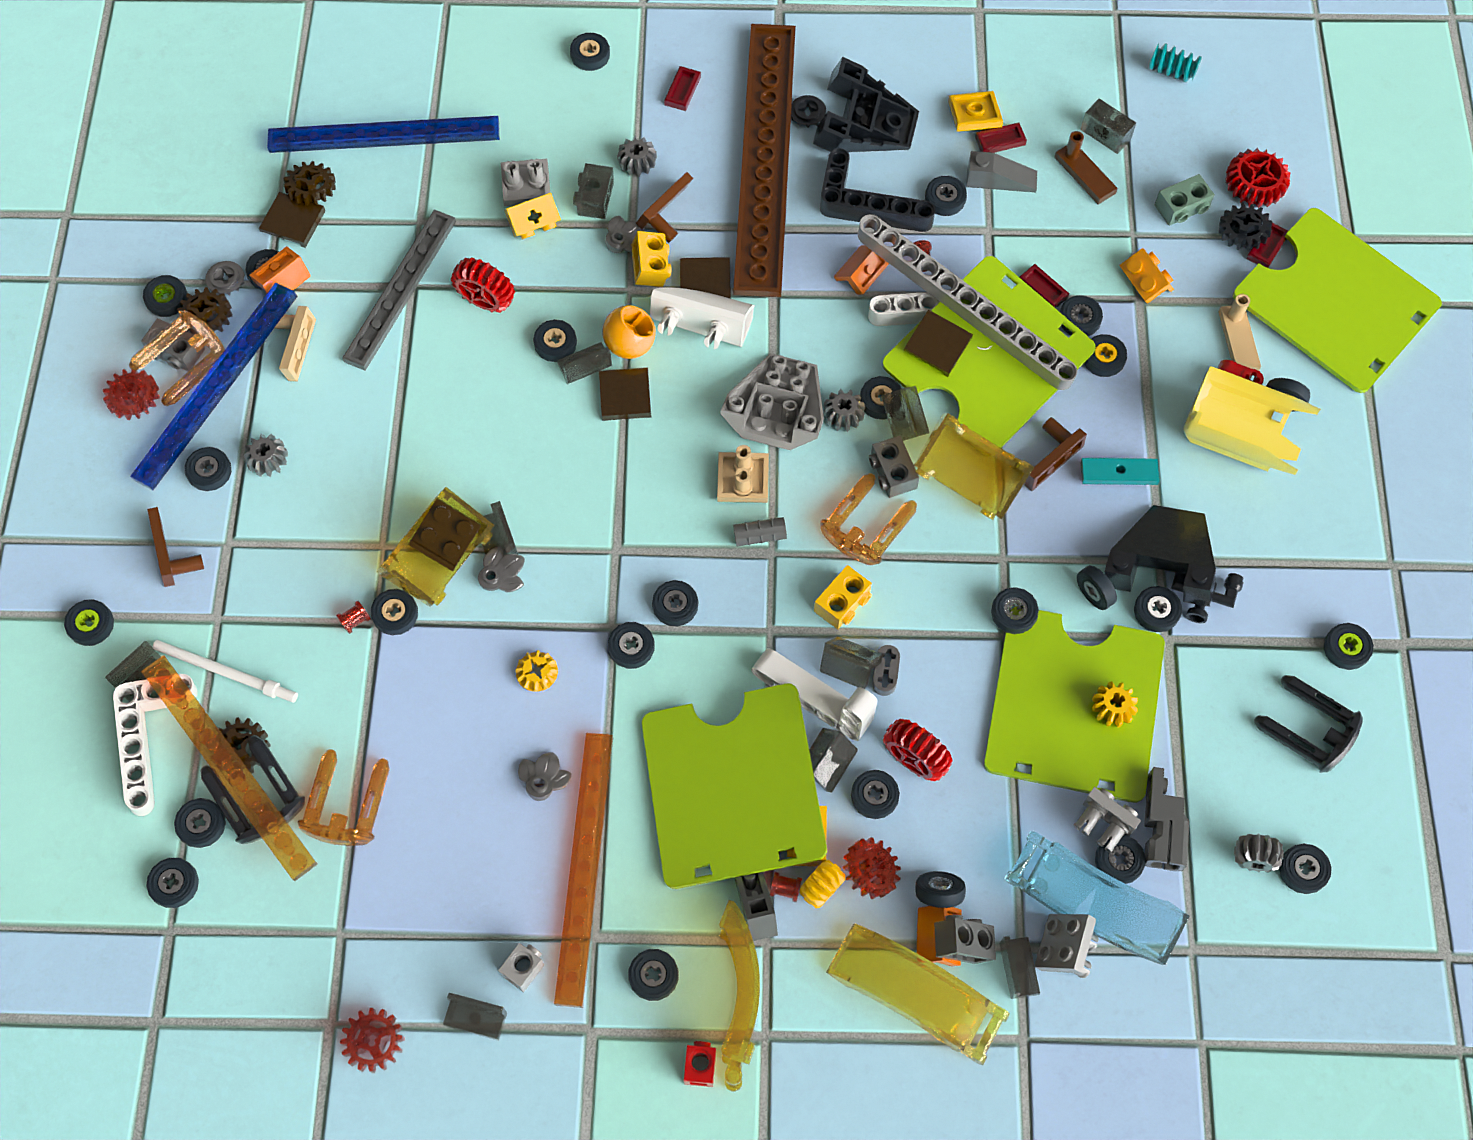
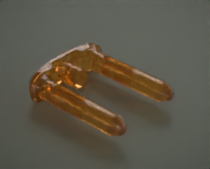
(203, 337)
(850, 543)
(336, 831)

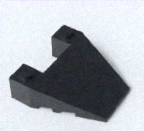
(872, 114)
(1169, 542)

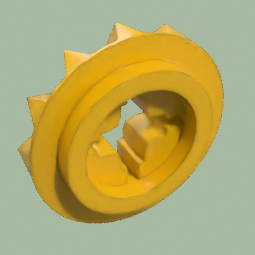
(532, 681)

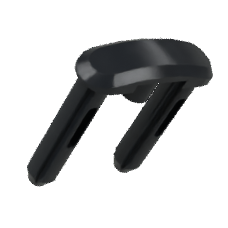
(1341, 742)
(265, 758)

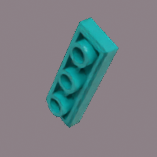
(1133, 471)

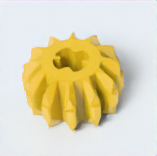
(1120, 697)
(822, 884)

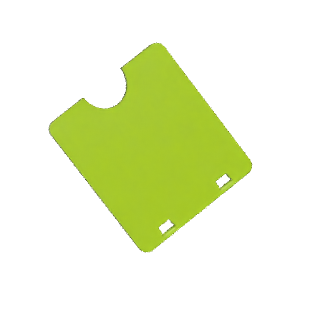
(1340, 301)
(990, 385)
(1047, 715)
(733, 789)

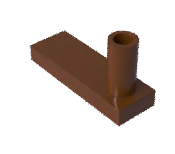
(1084, 169)
(652, 214)
(1068, 447)
(169, 567)

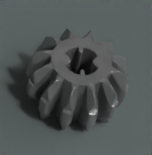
(636, 156)
(844, 410)
(265, 455)
(1258, 852)

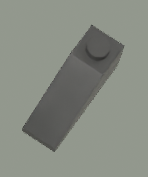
(999, 173)
(757, 905)

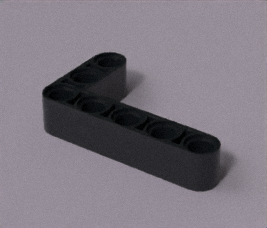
(894, 210)

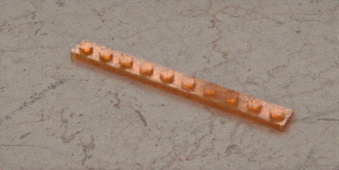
(229, 768)
(584, 871)

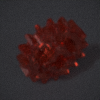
(123, 403)
(871, 868)
(361, 1045)

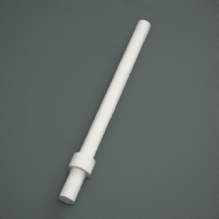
(268, 687)

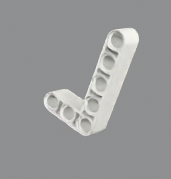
(892, 312)
(845, 715)
(137, 736)

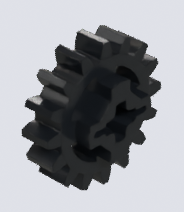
(1245, 226)

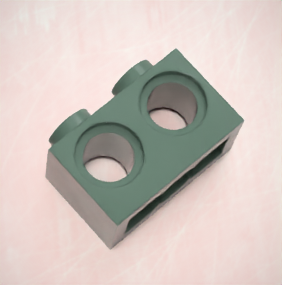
(1184, 200)

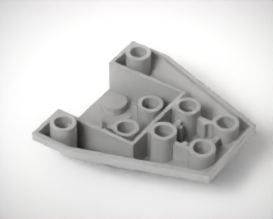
(777, 403)

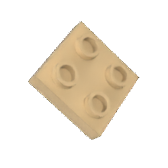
(743, 476)

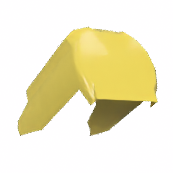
(1236, 420)

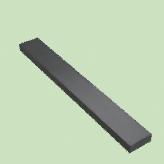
(399, 290)

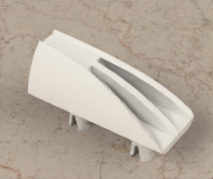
(702, 313)

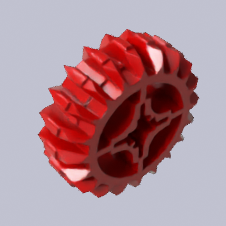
(1257, 177)
(482, 285)
(917, 749)

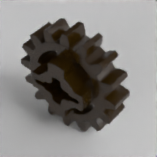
(309, 183)
(205, 308)
(235, 738)

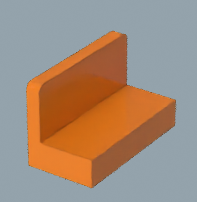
(283, 268)
(861, 269)
(926, 932)

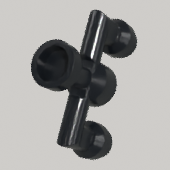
(1198, 614)

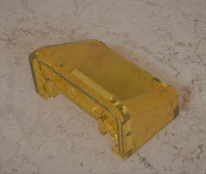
(972, 466)
(419, 573)

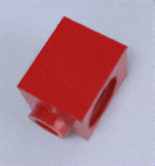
(703, 1077)

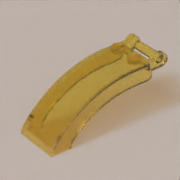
(917, 990)
(738, 1042)

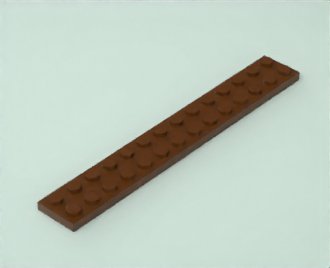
(765, 162)

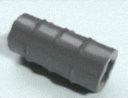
(760, 531)

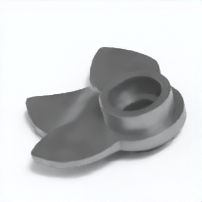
(621, 234)
(505, 571)
(545, 773)

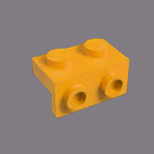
(1146, 275)

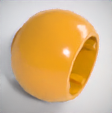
(628, 332)

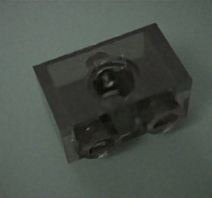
(1108, 126)
(594, 191)

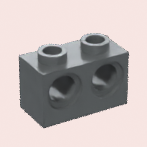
(172, 354)
(899, 465)
(964, 940)

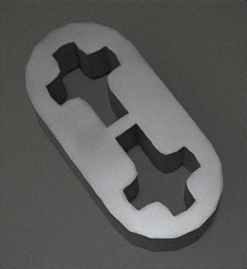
(892, 671)

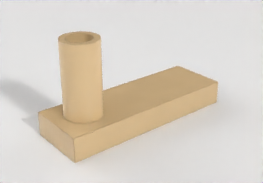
(1239, 333)
(297, 344)

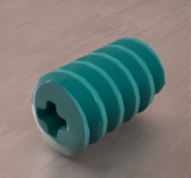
(1175, 62)

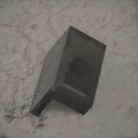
(585, 362)
(905, 413)
(501, 532)
(849, 661)
(131, 667)
(831, 757)
(1019, 967)
(475, 1016)

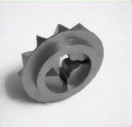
(216, 273)

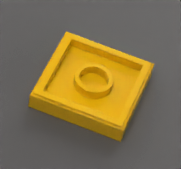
(975, 111)

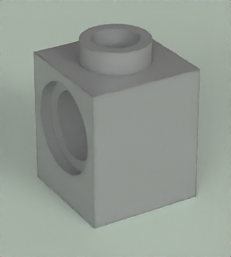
(517, 978)

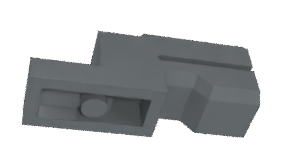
(1169, 825)

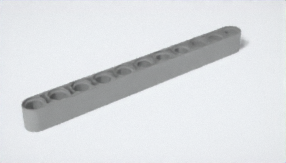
(970, 312)

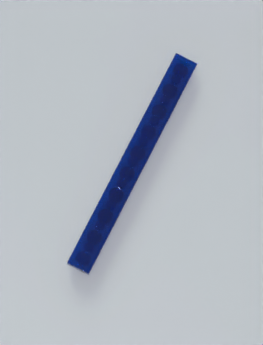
(383, 134)
(213, 386)

